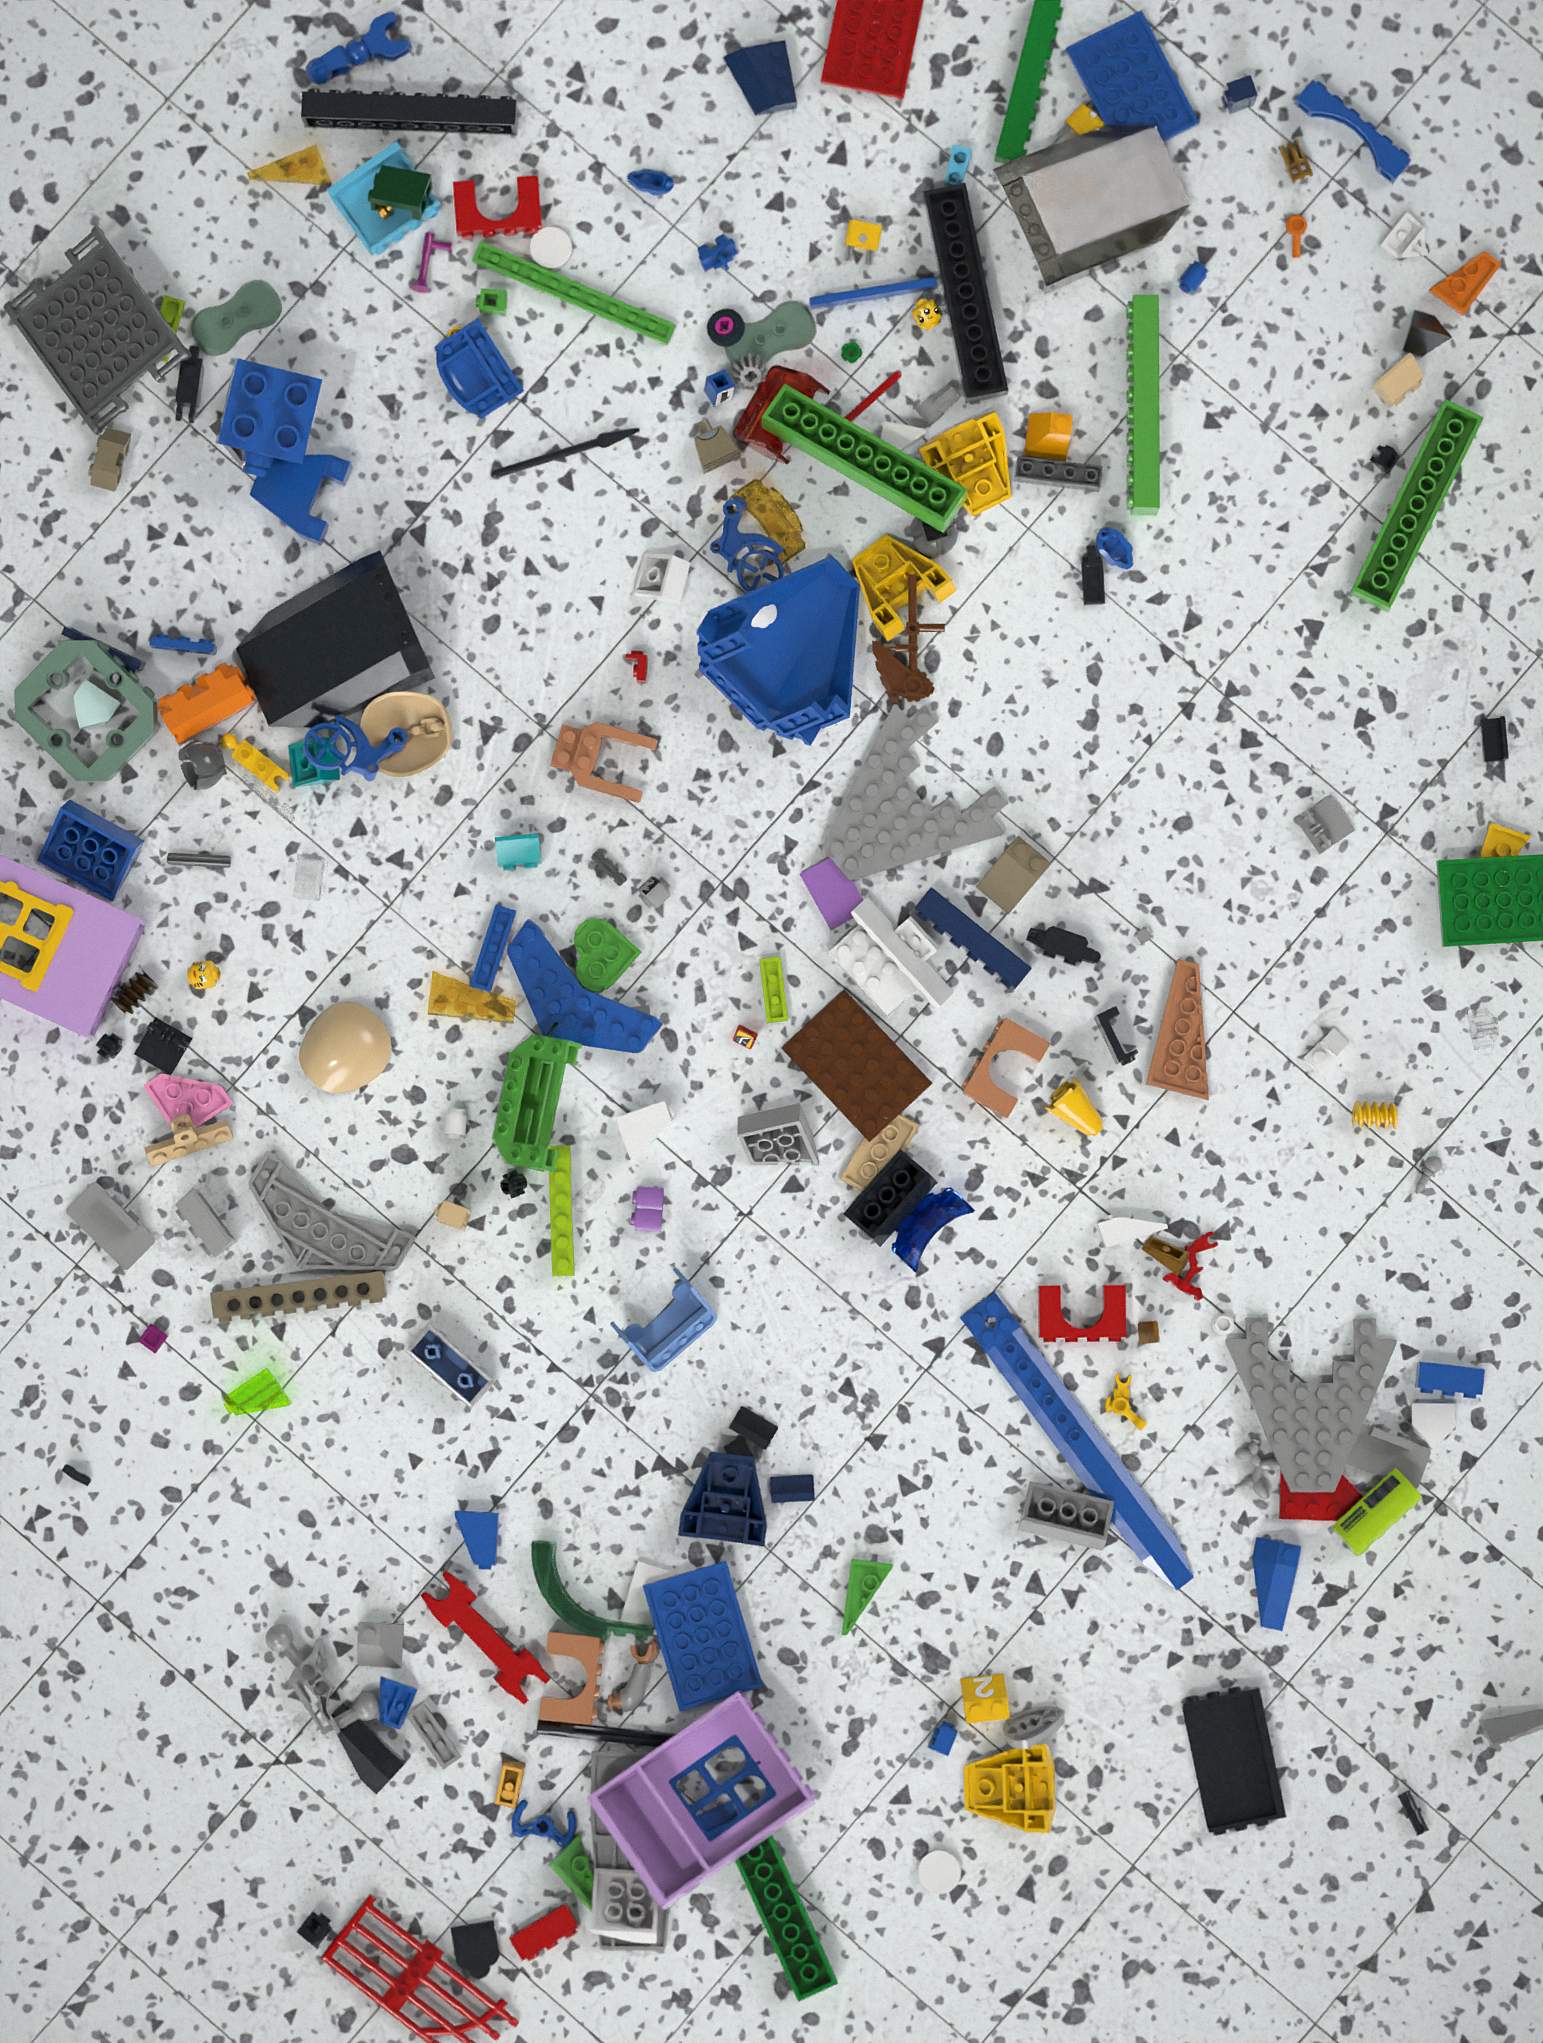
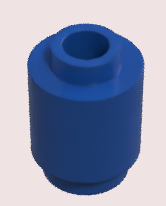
(1192, 277)

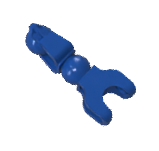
(357, 52)

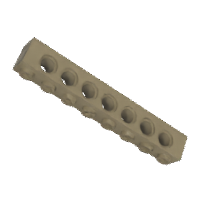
(221, 1299)

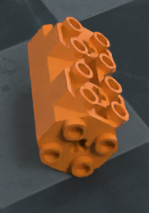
(206, 703)

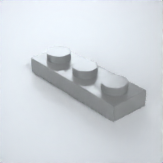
(433, 1736)

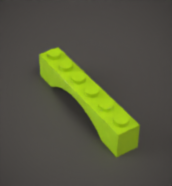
(561, 1214)

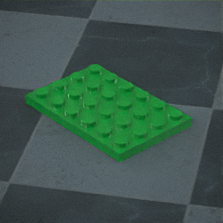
(1491, 900)

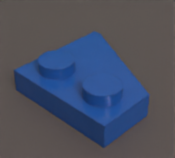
(394, 1702)

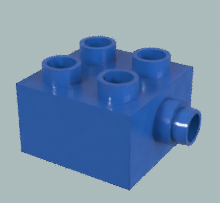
(268, 414)

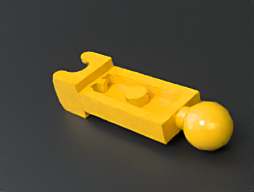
(254, 761)

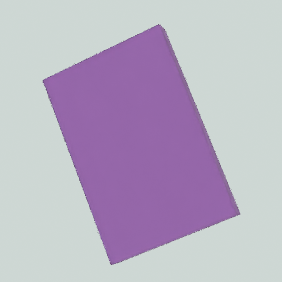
(832, 892)

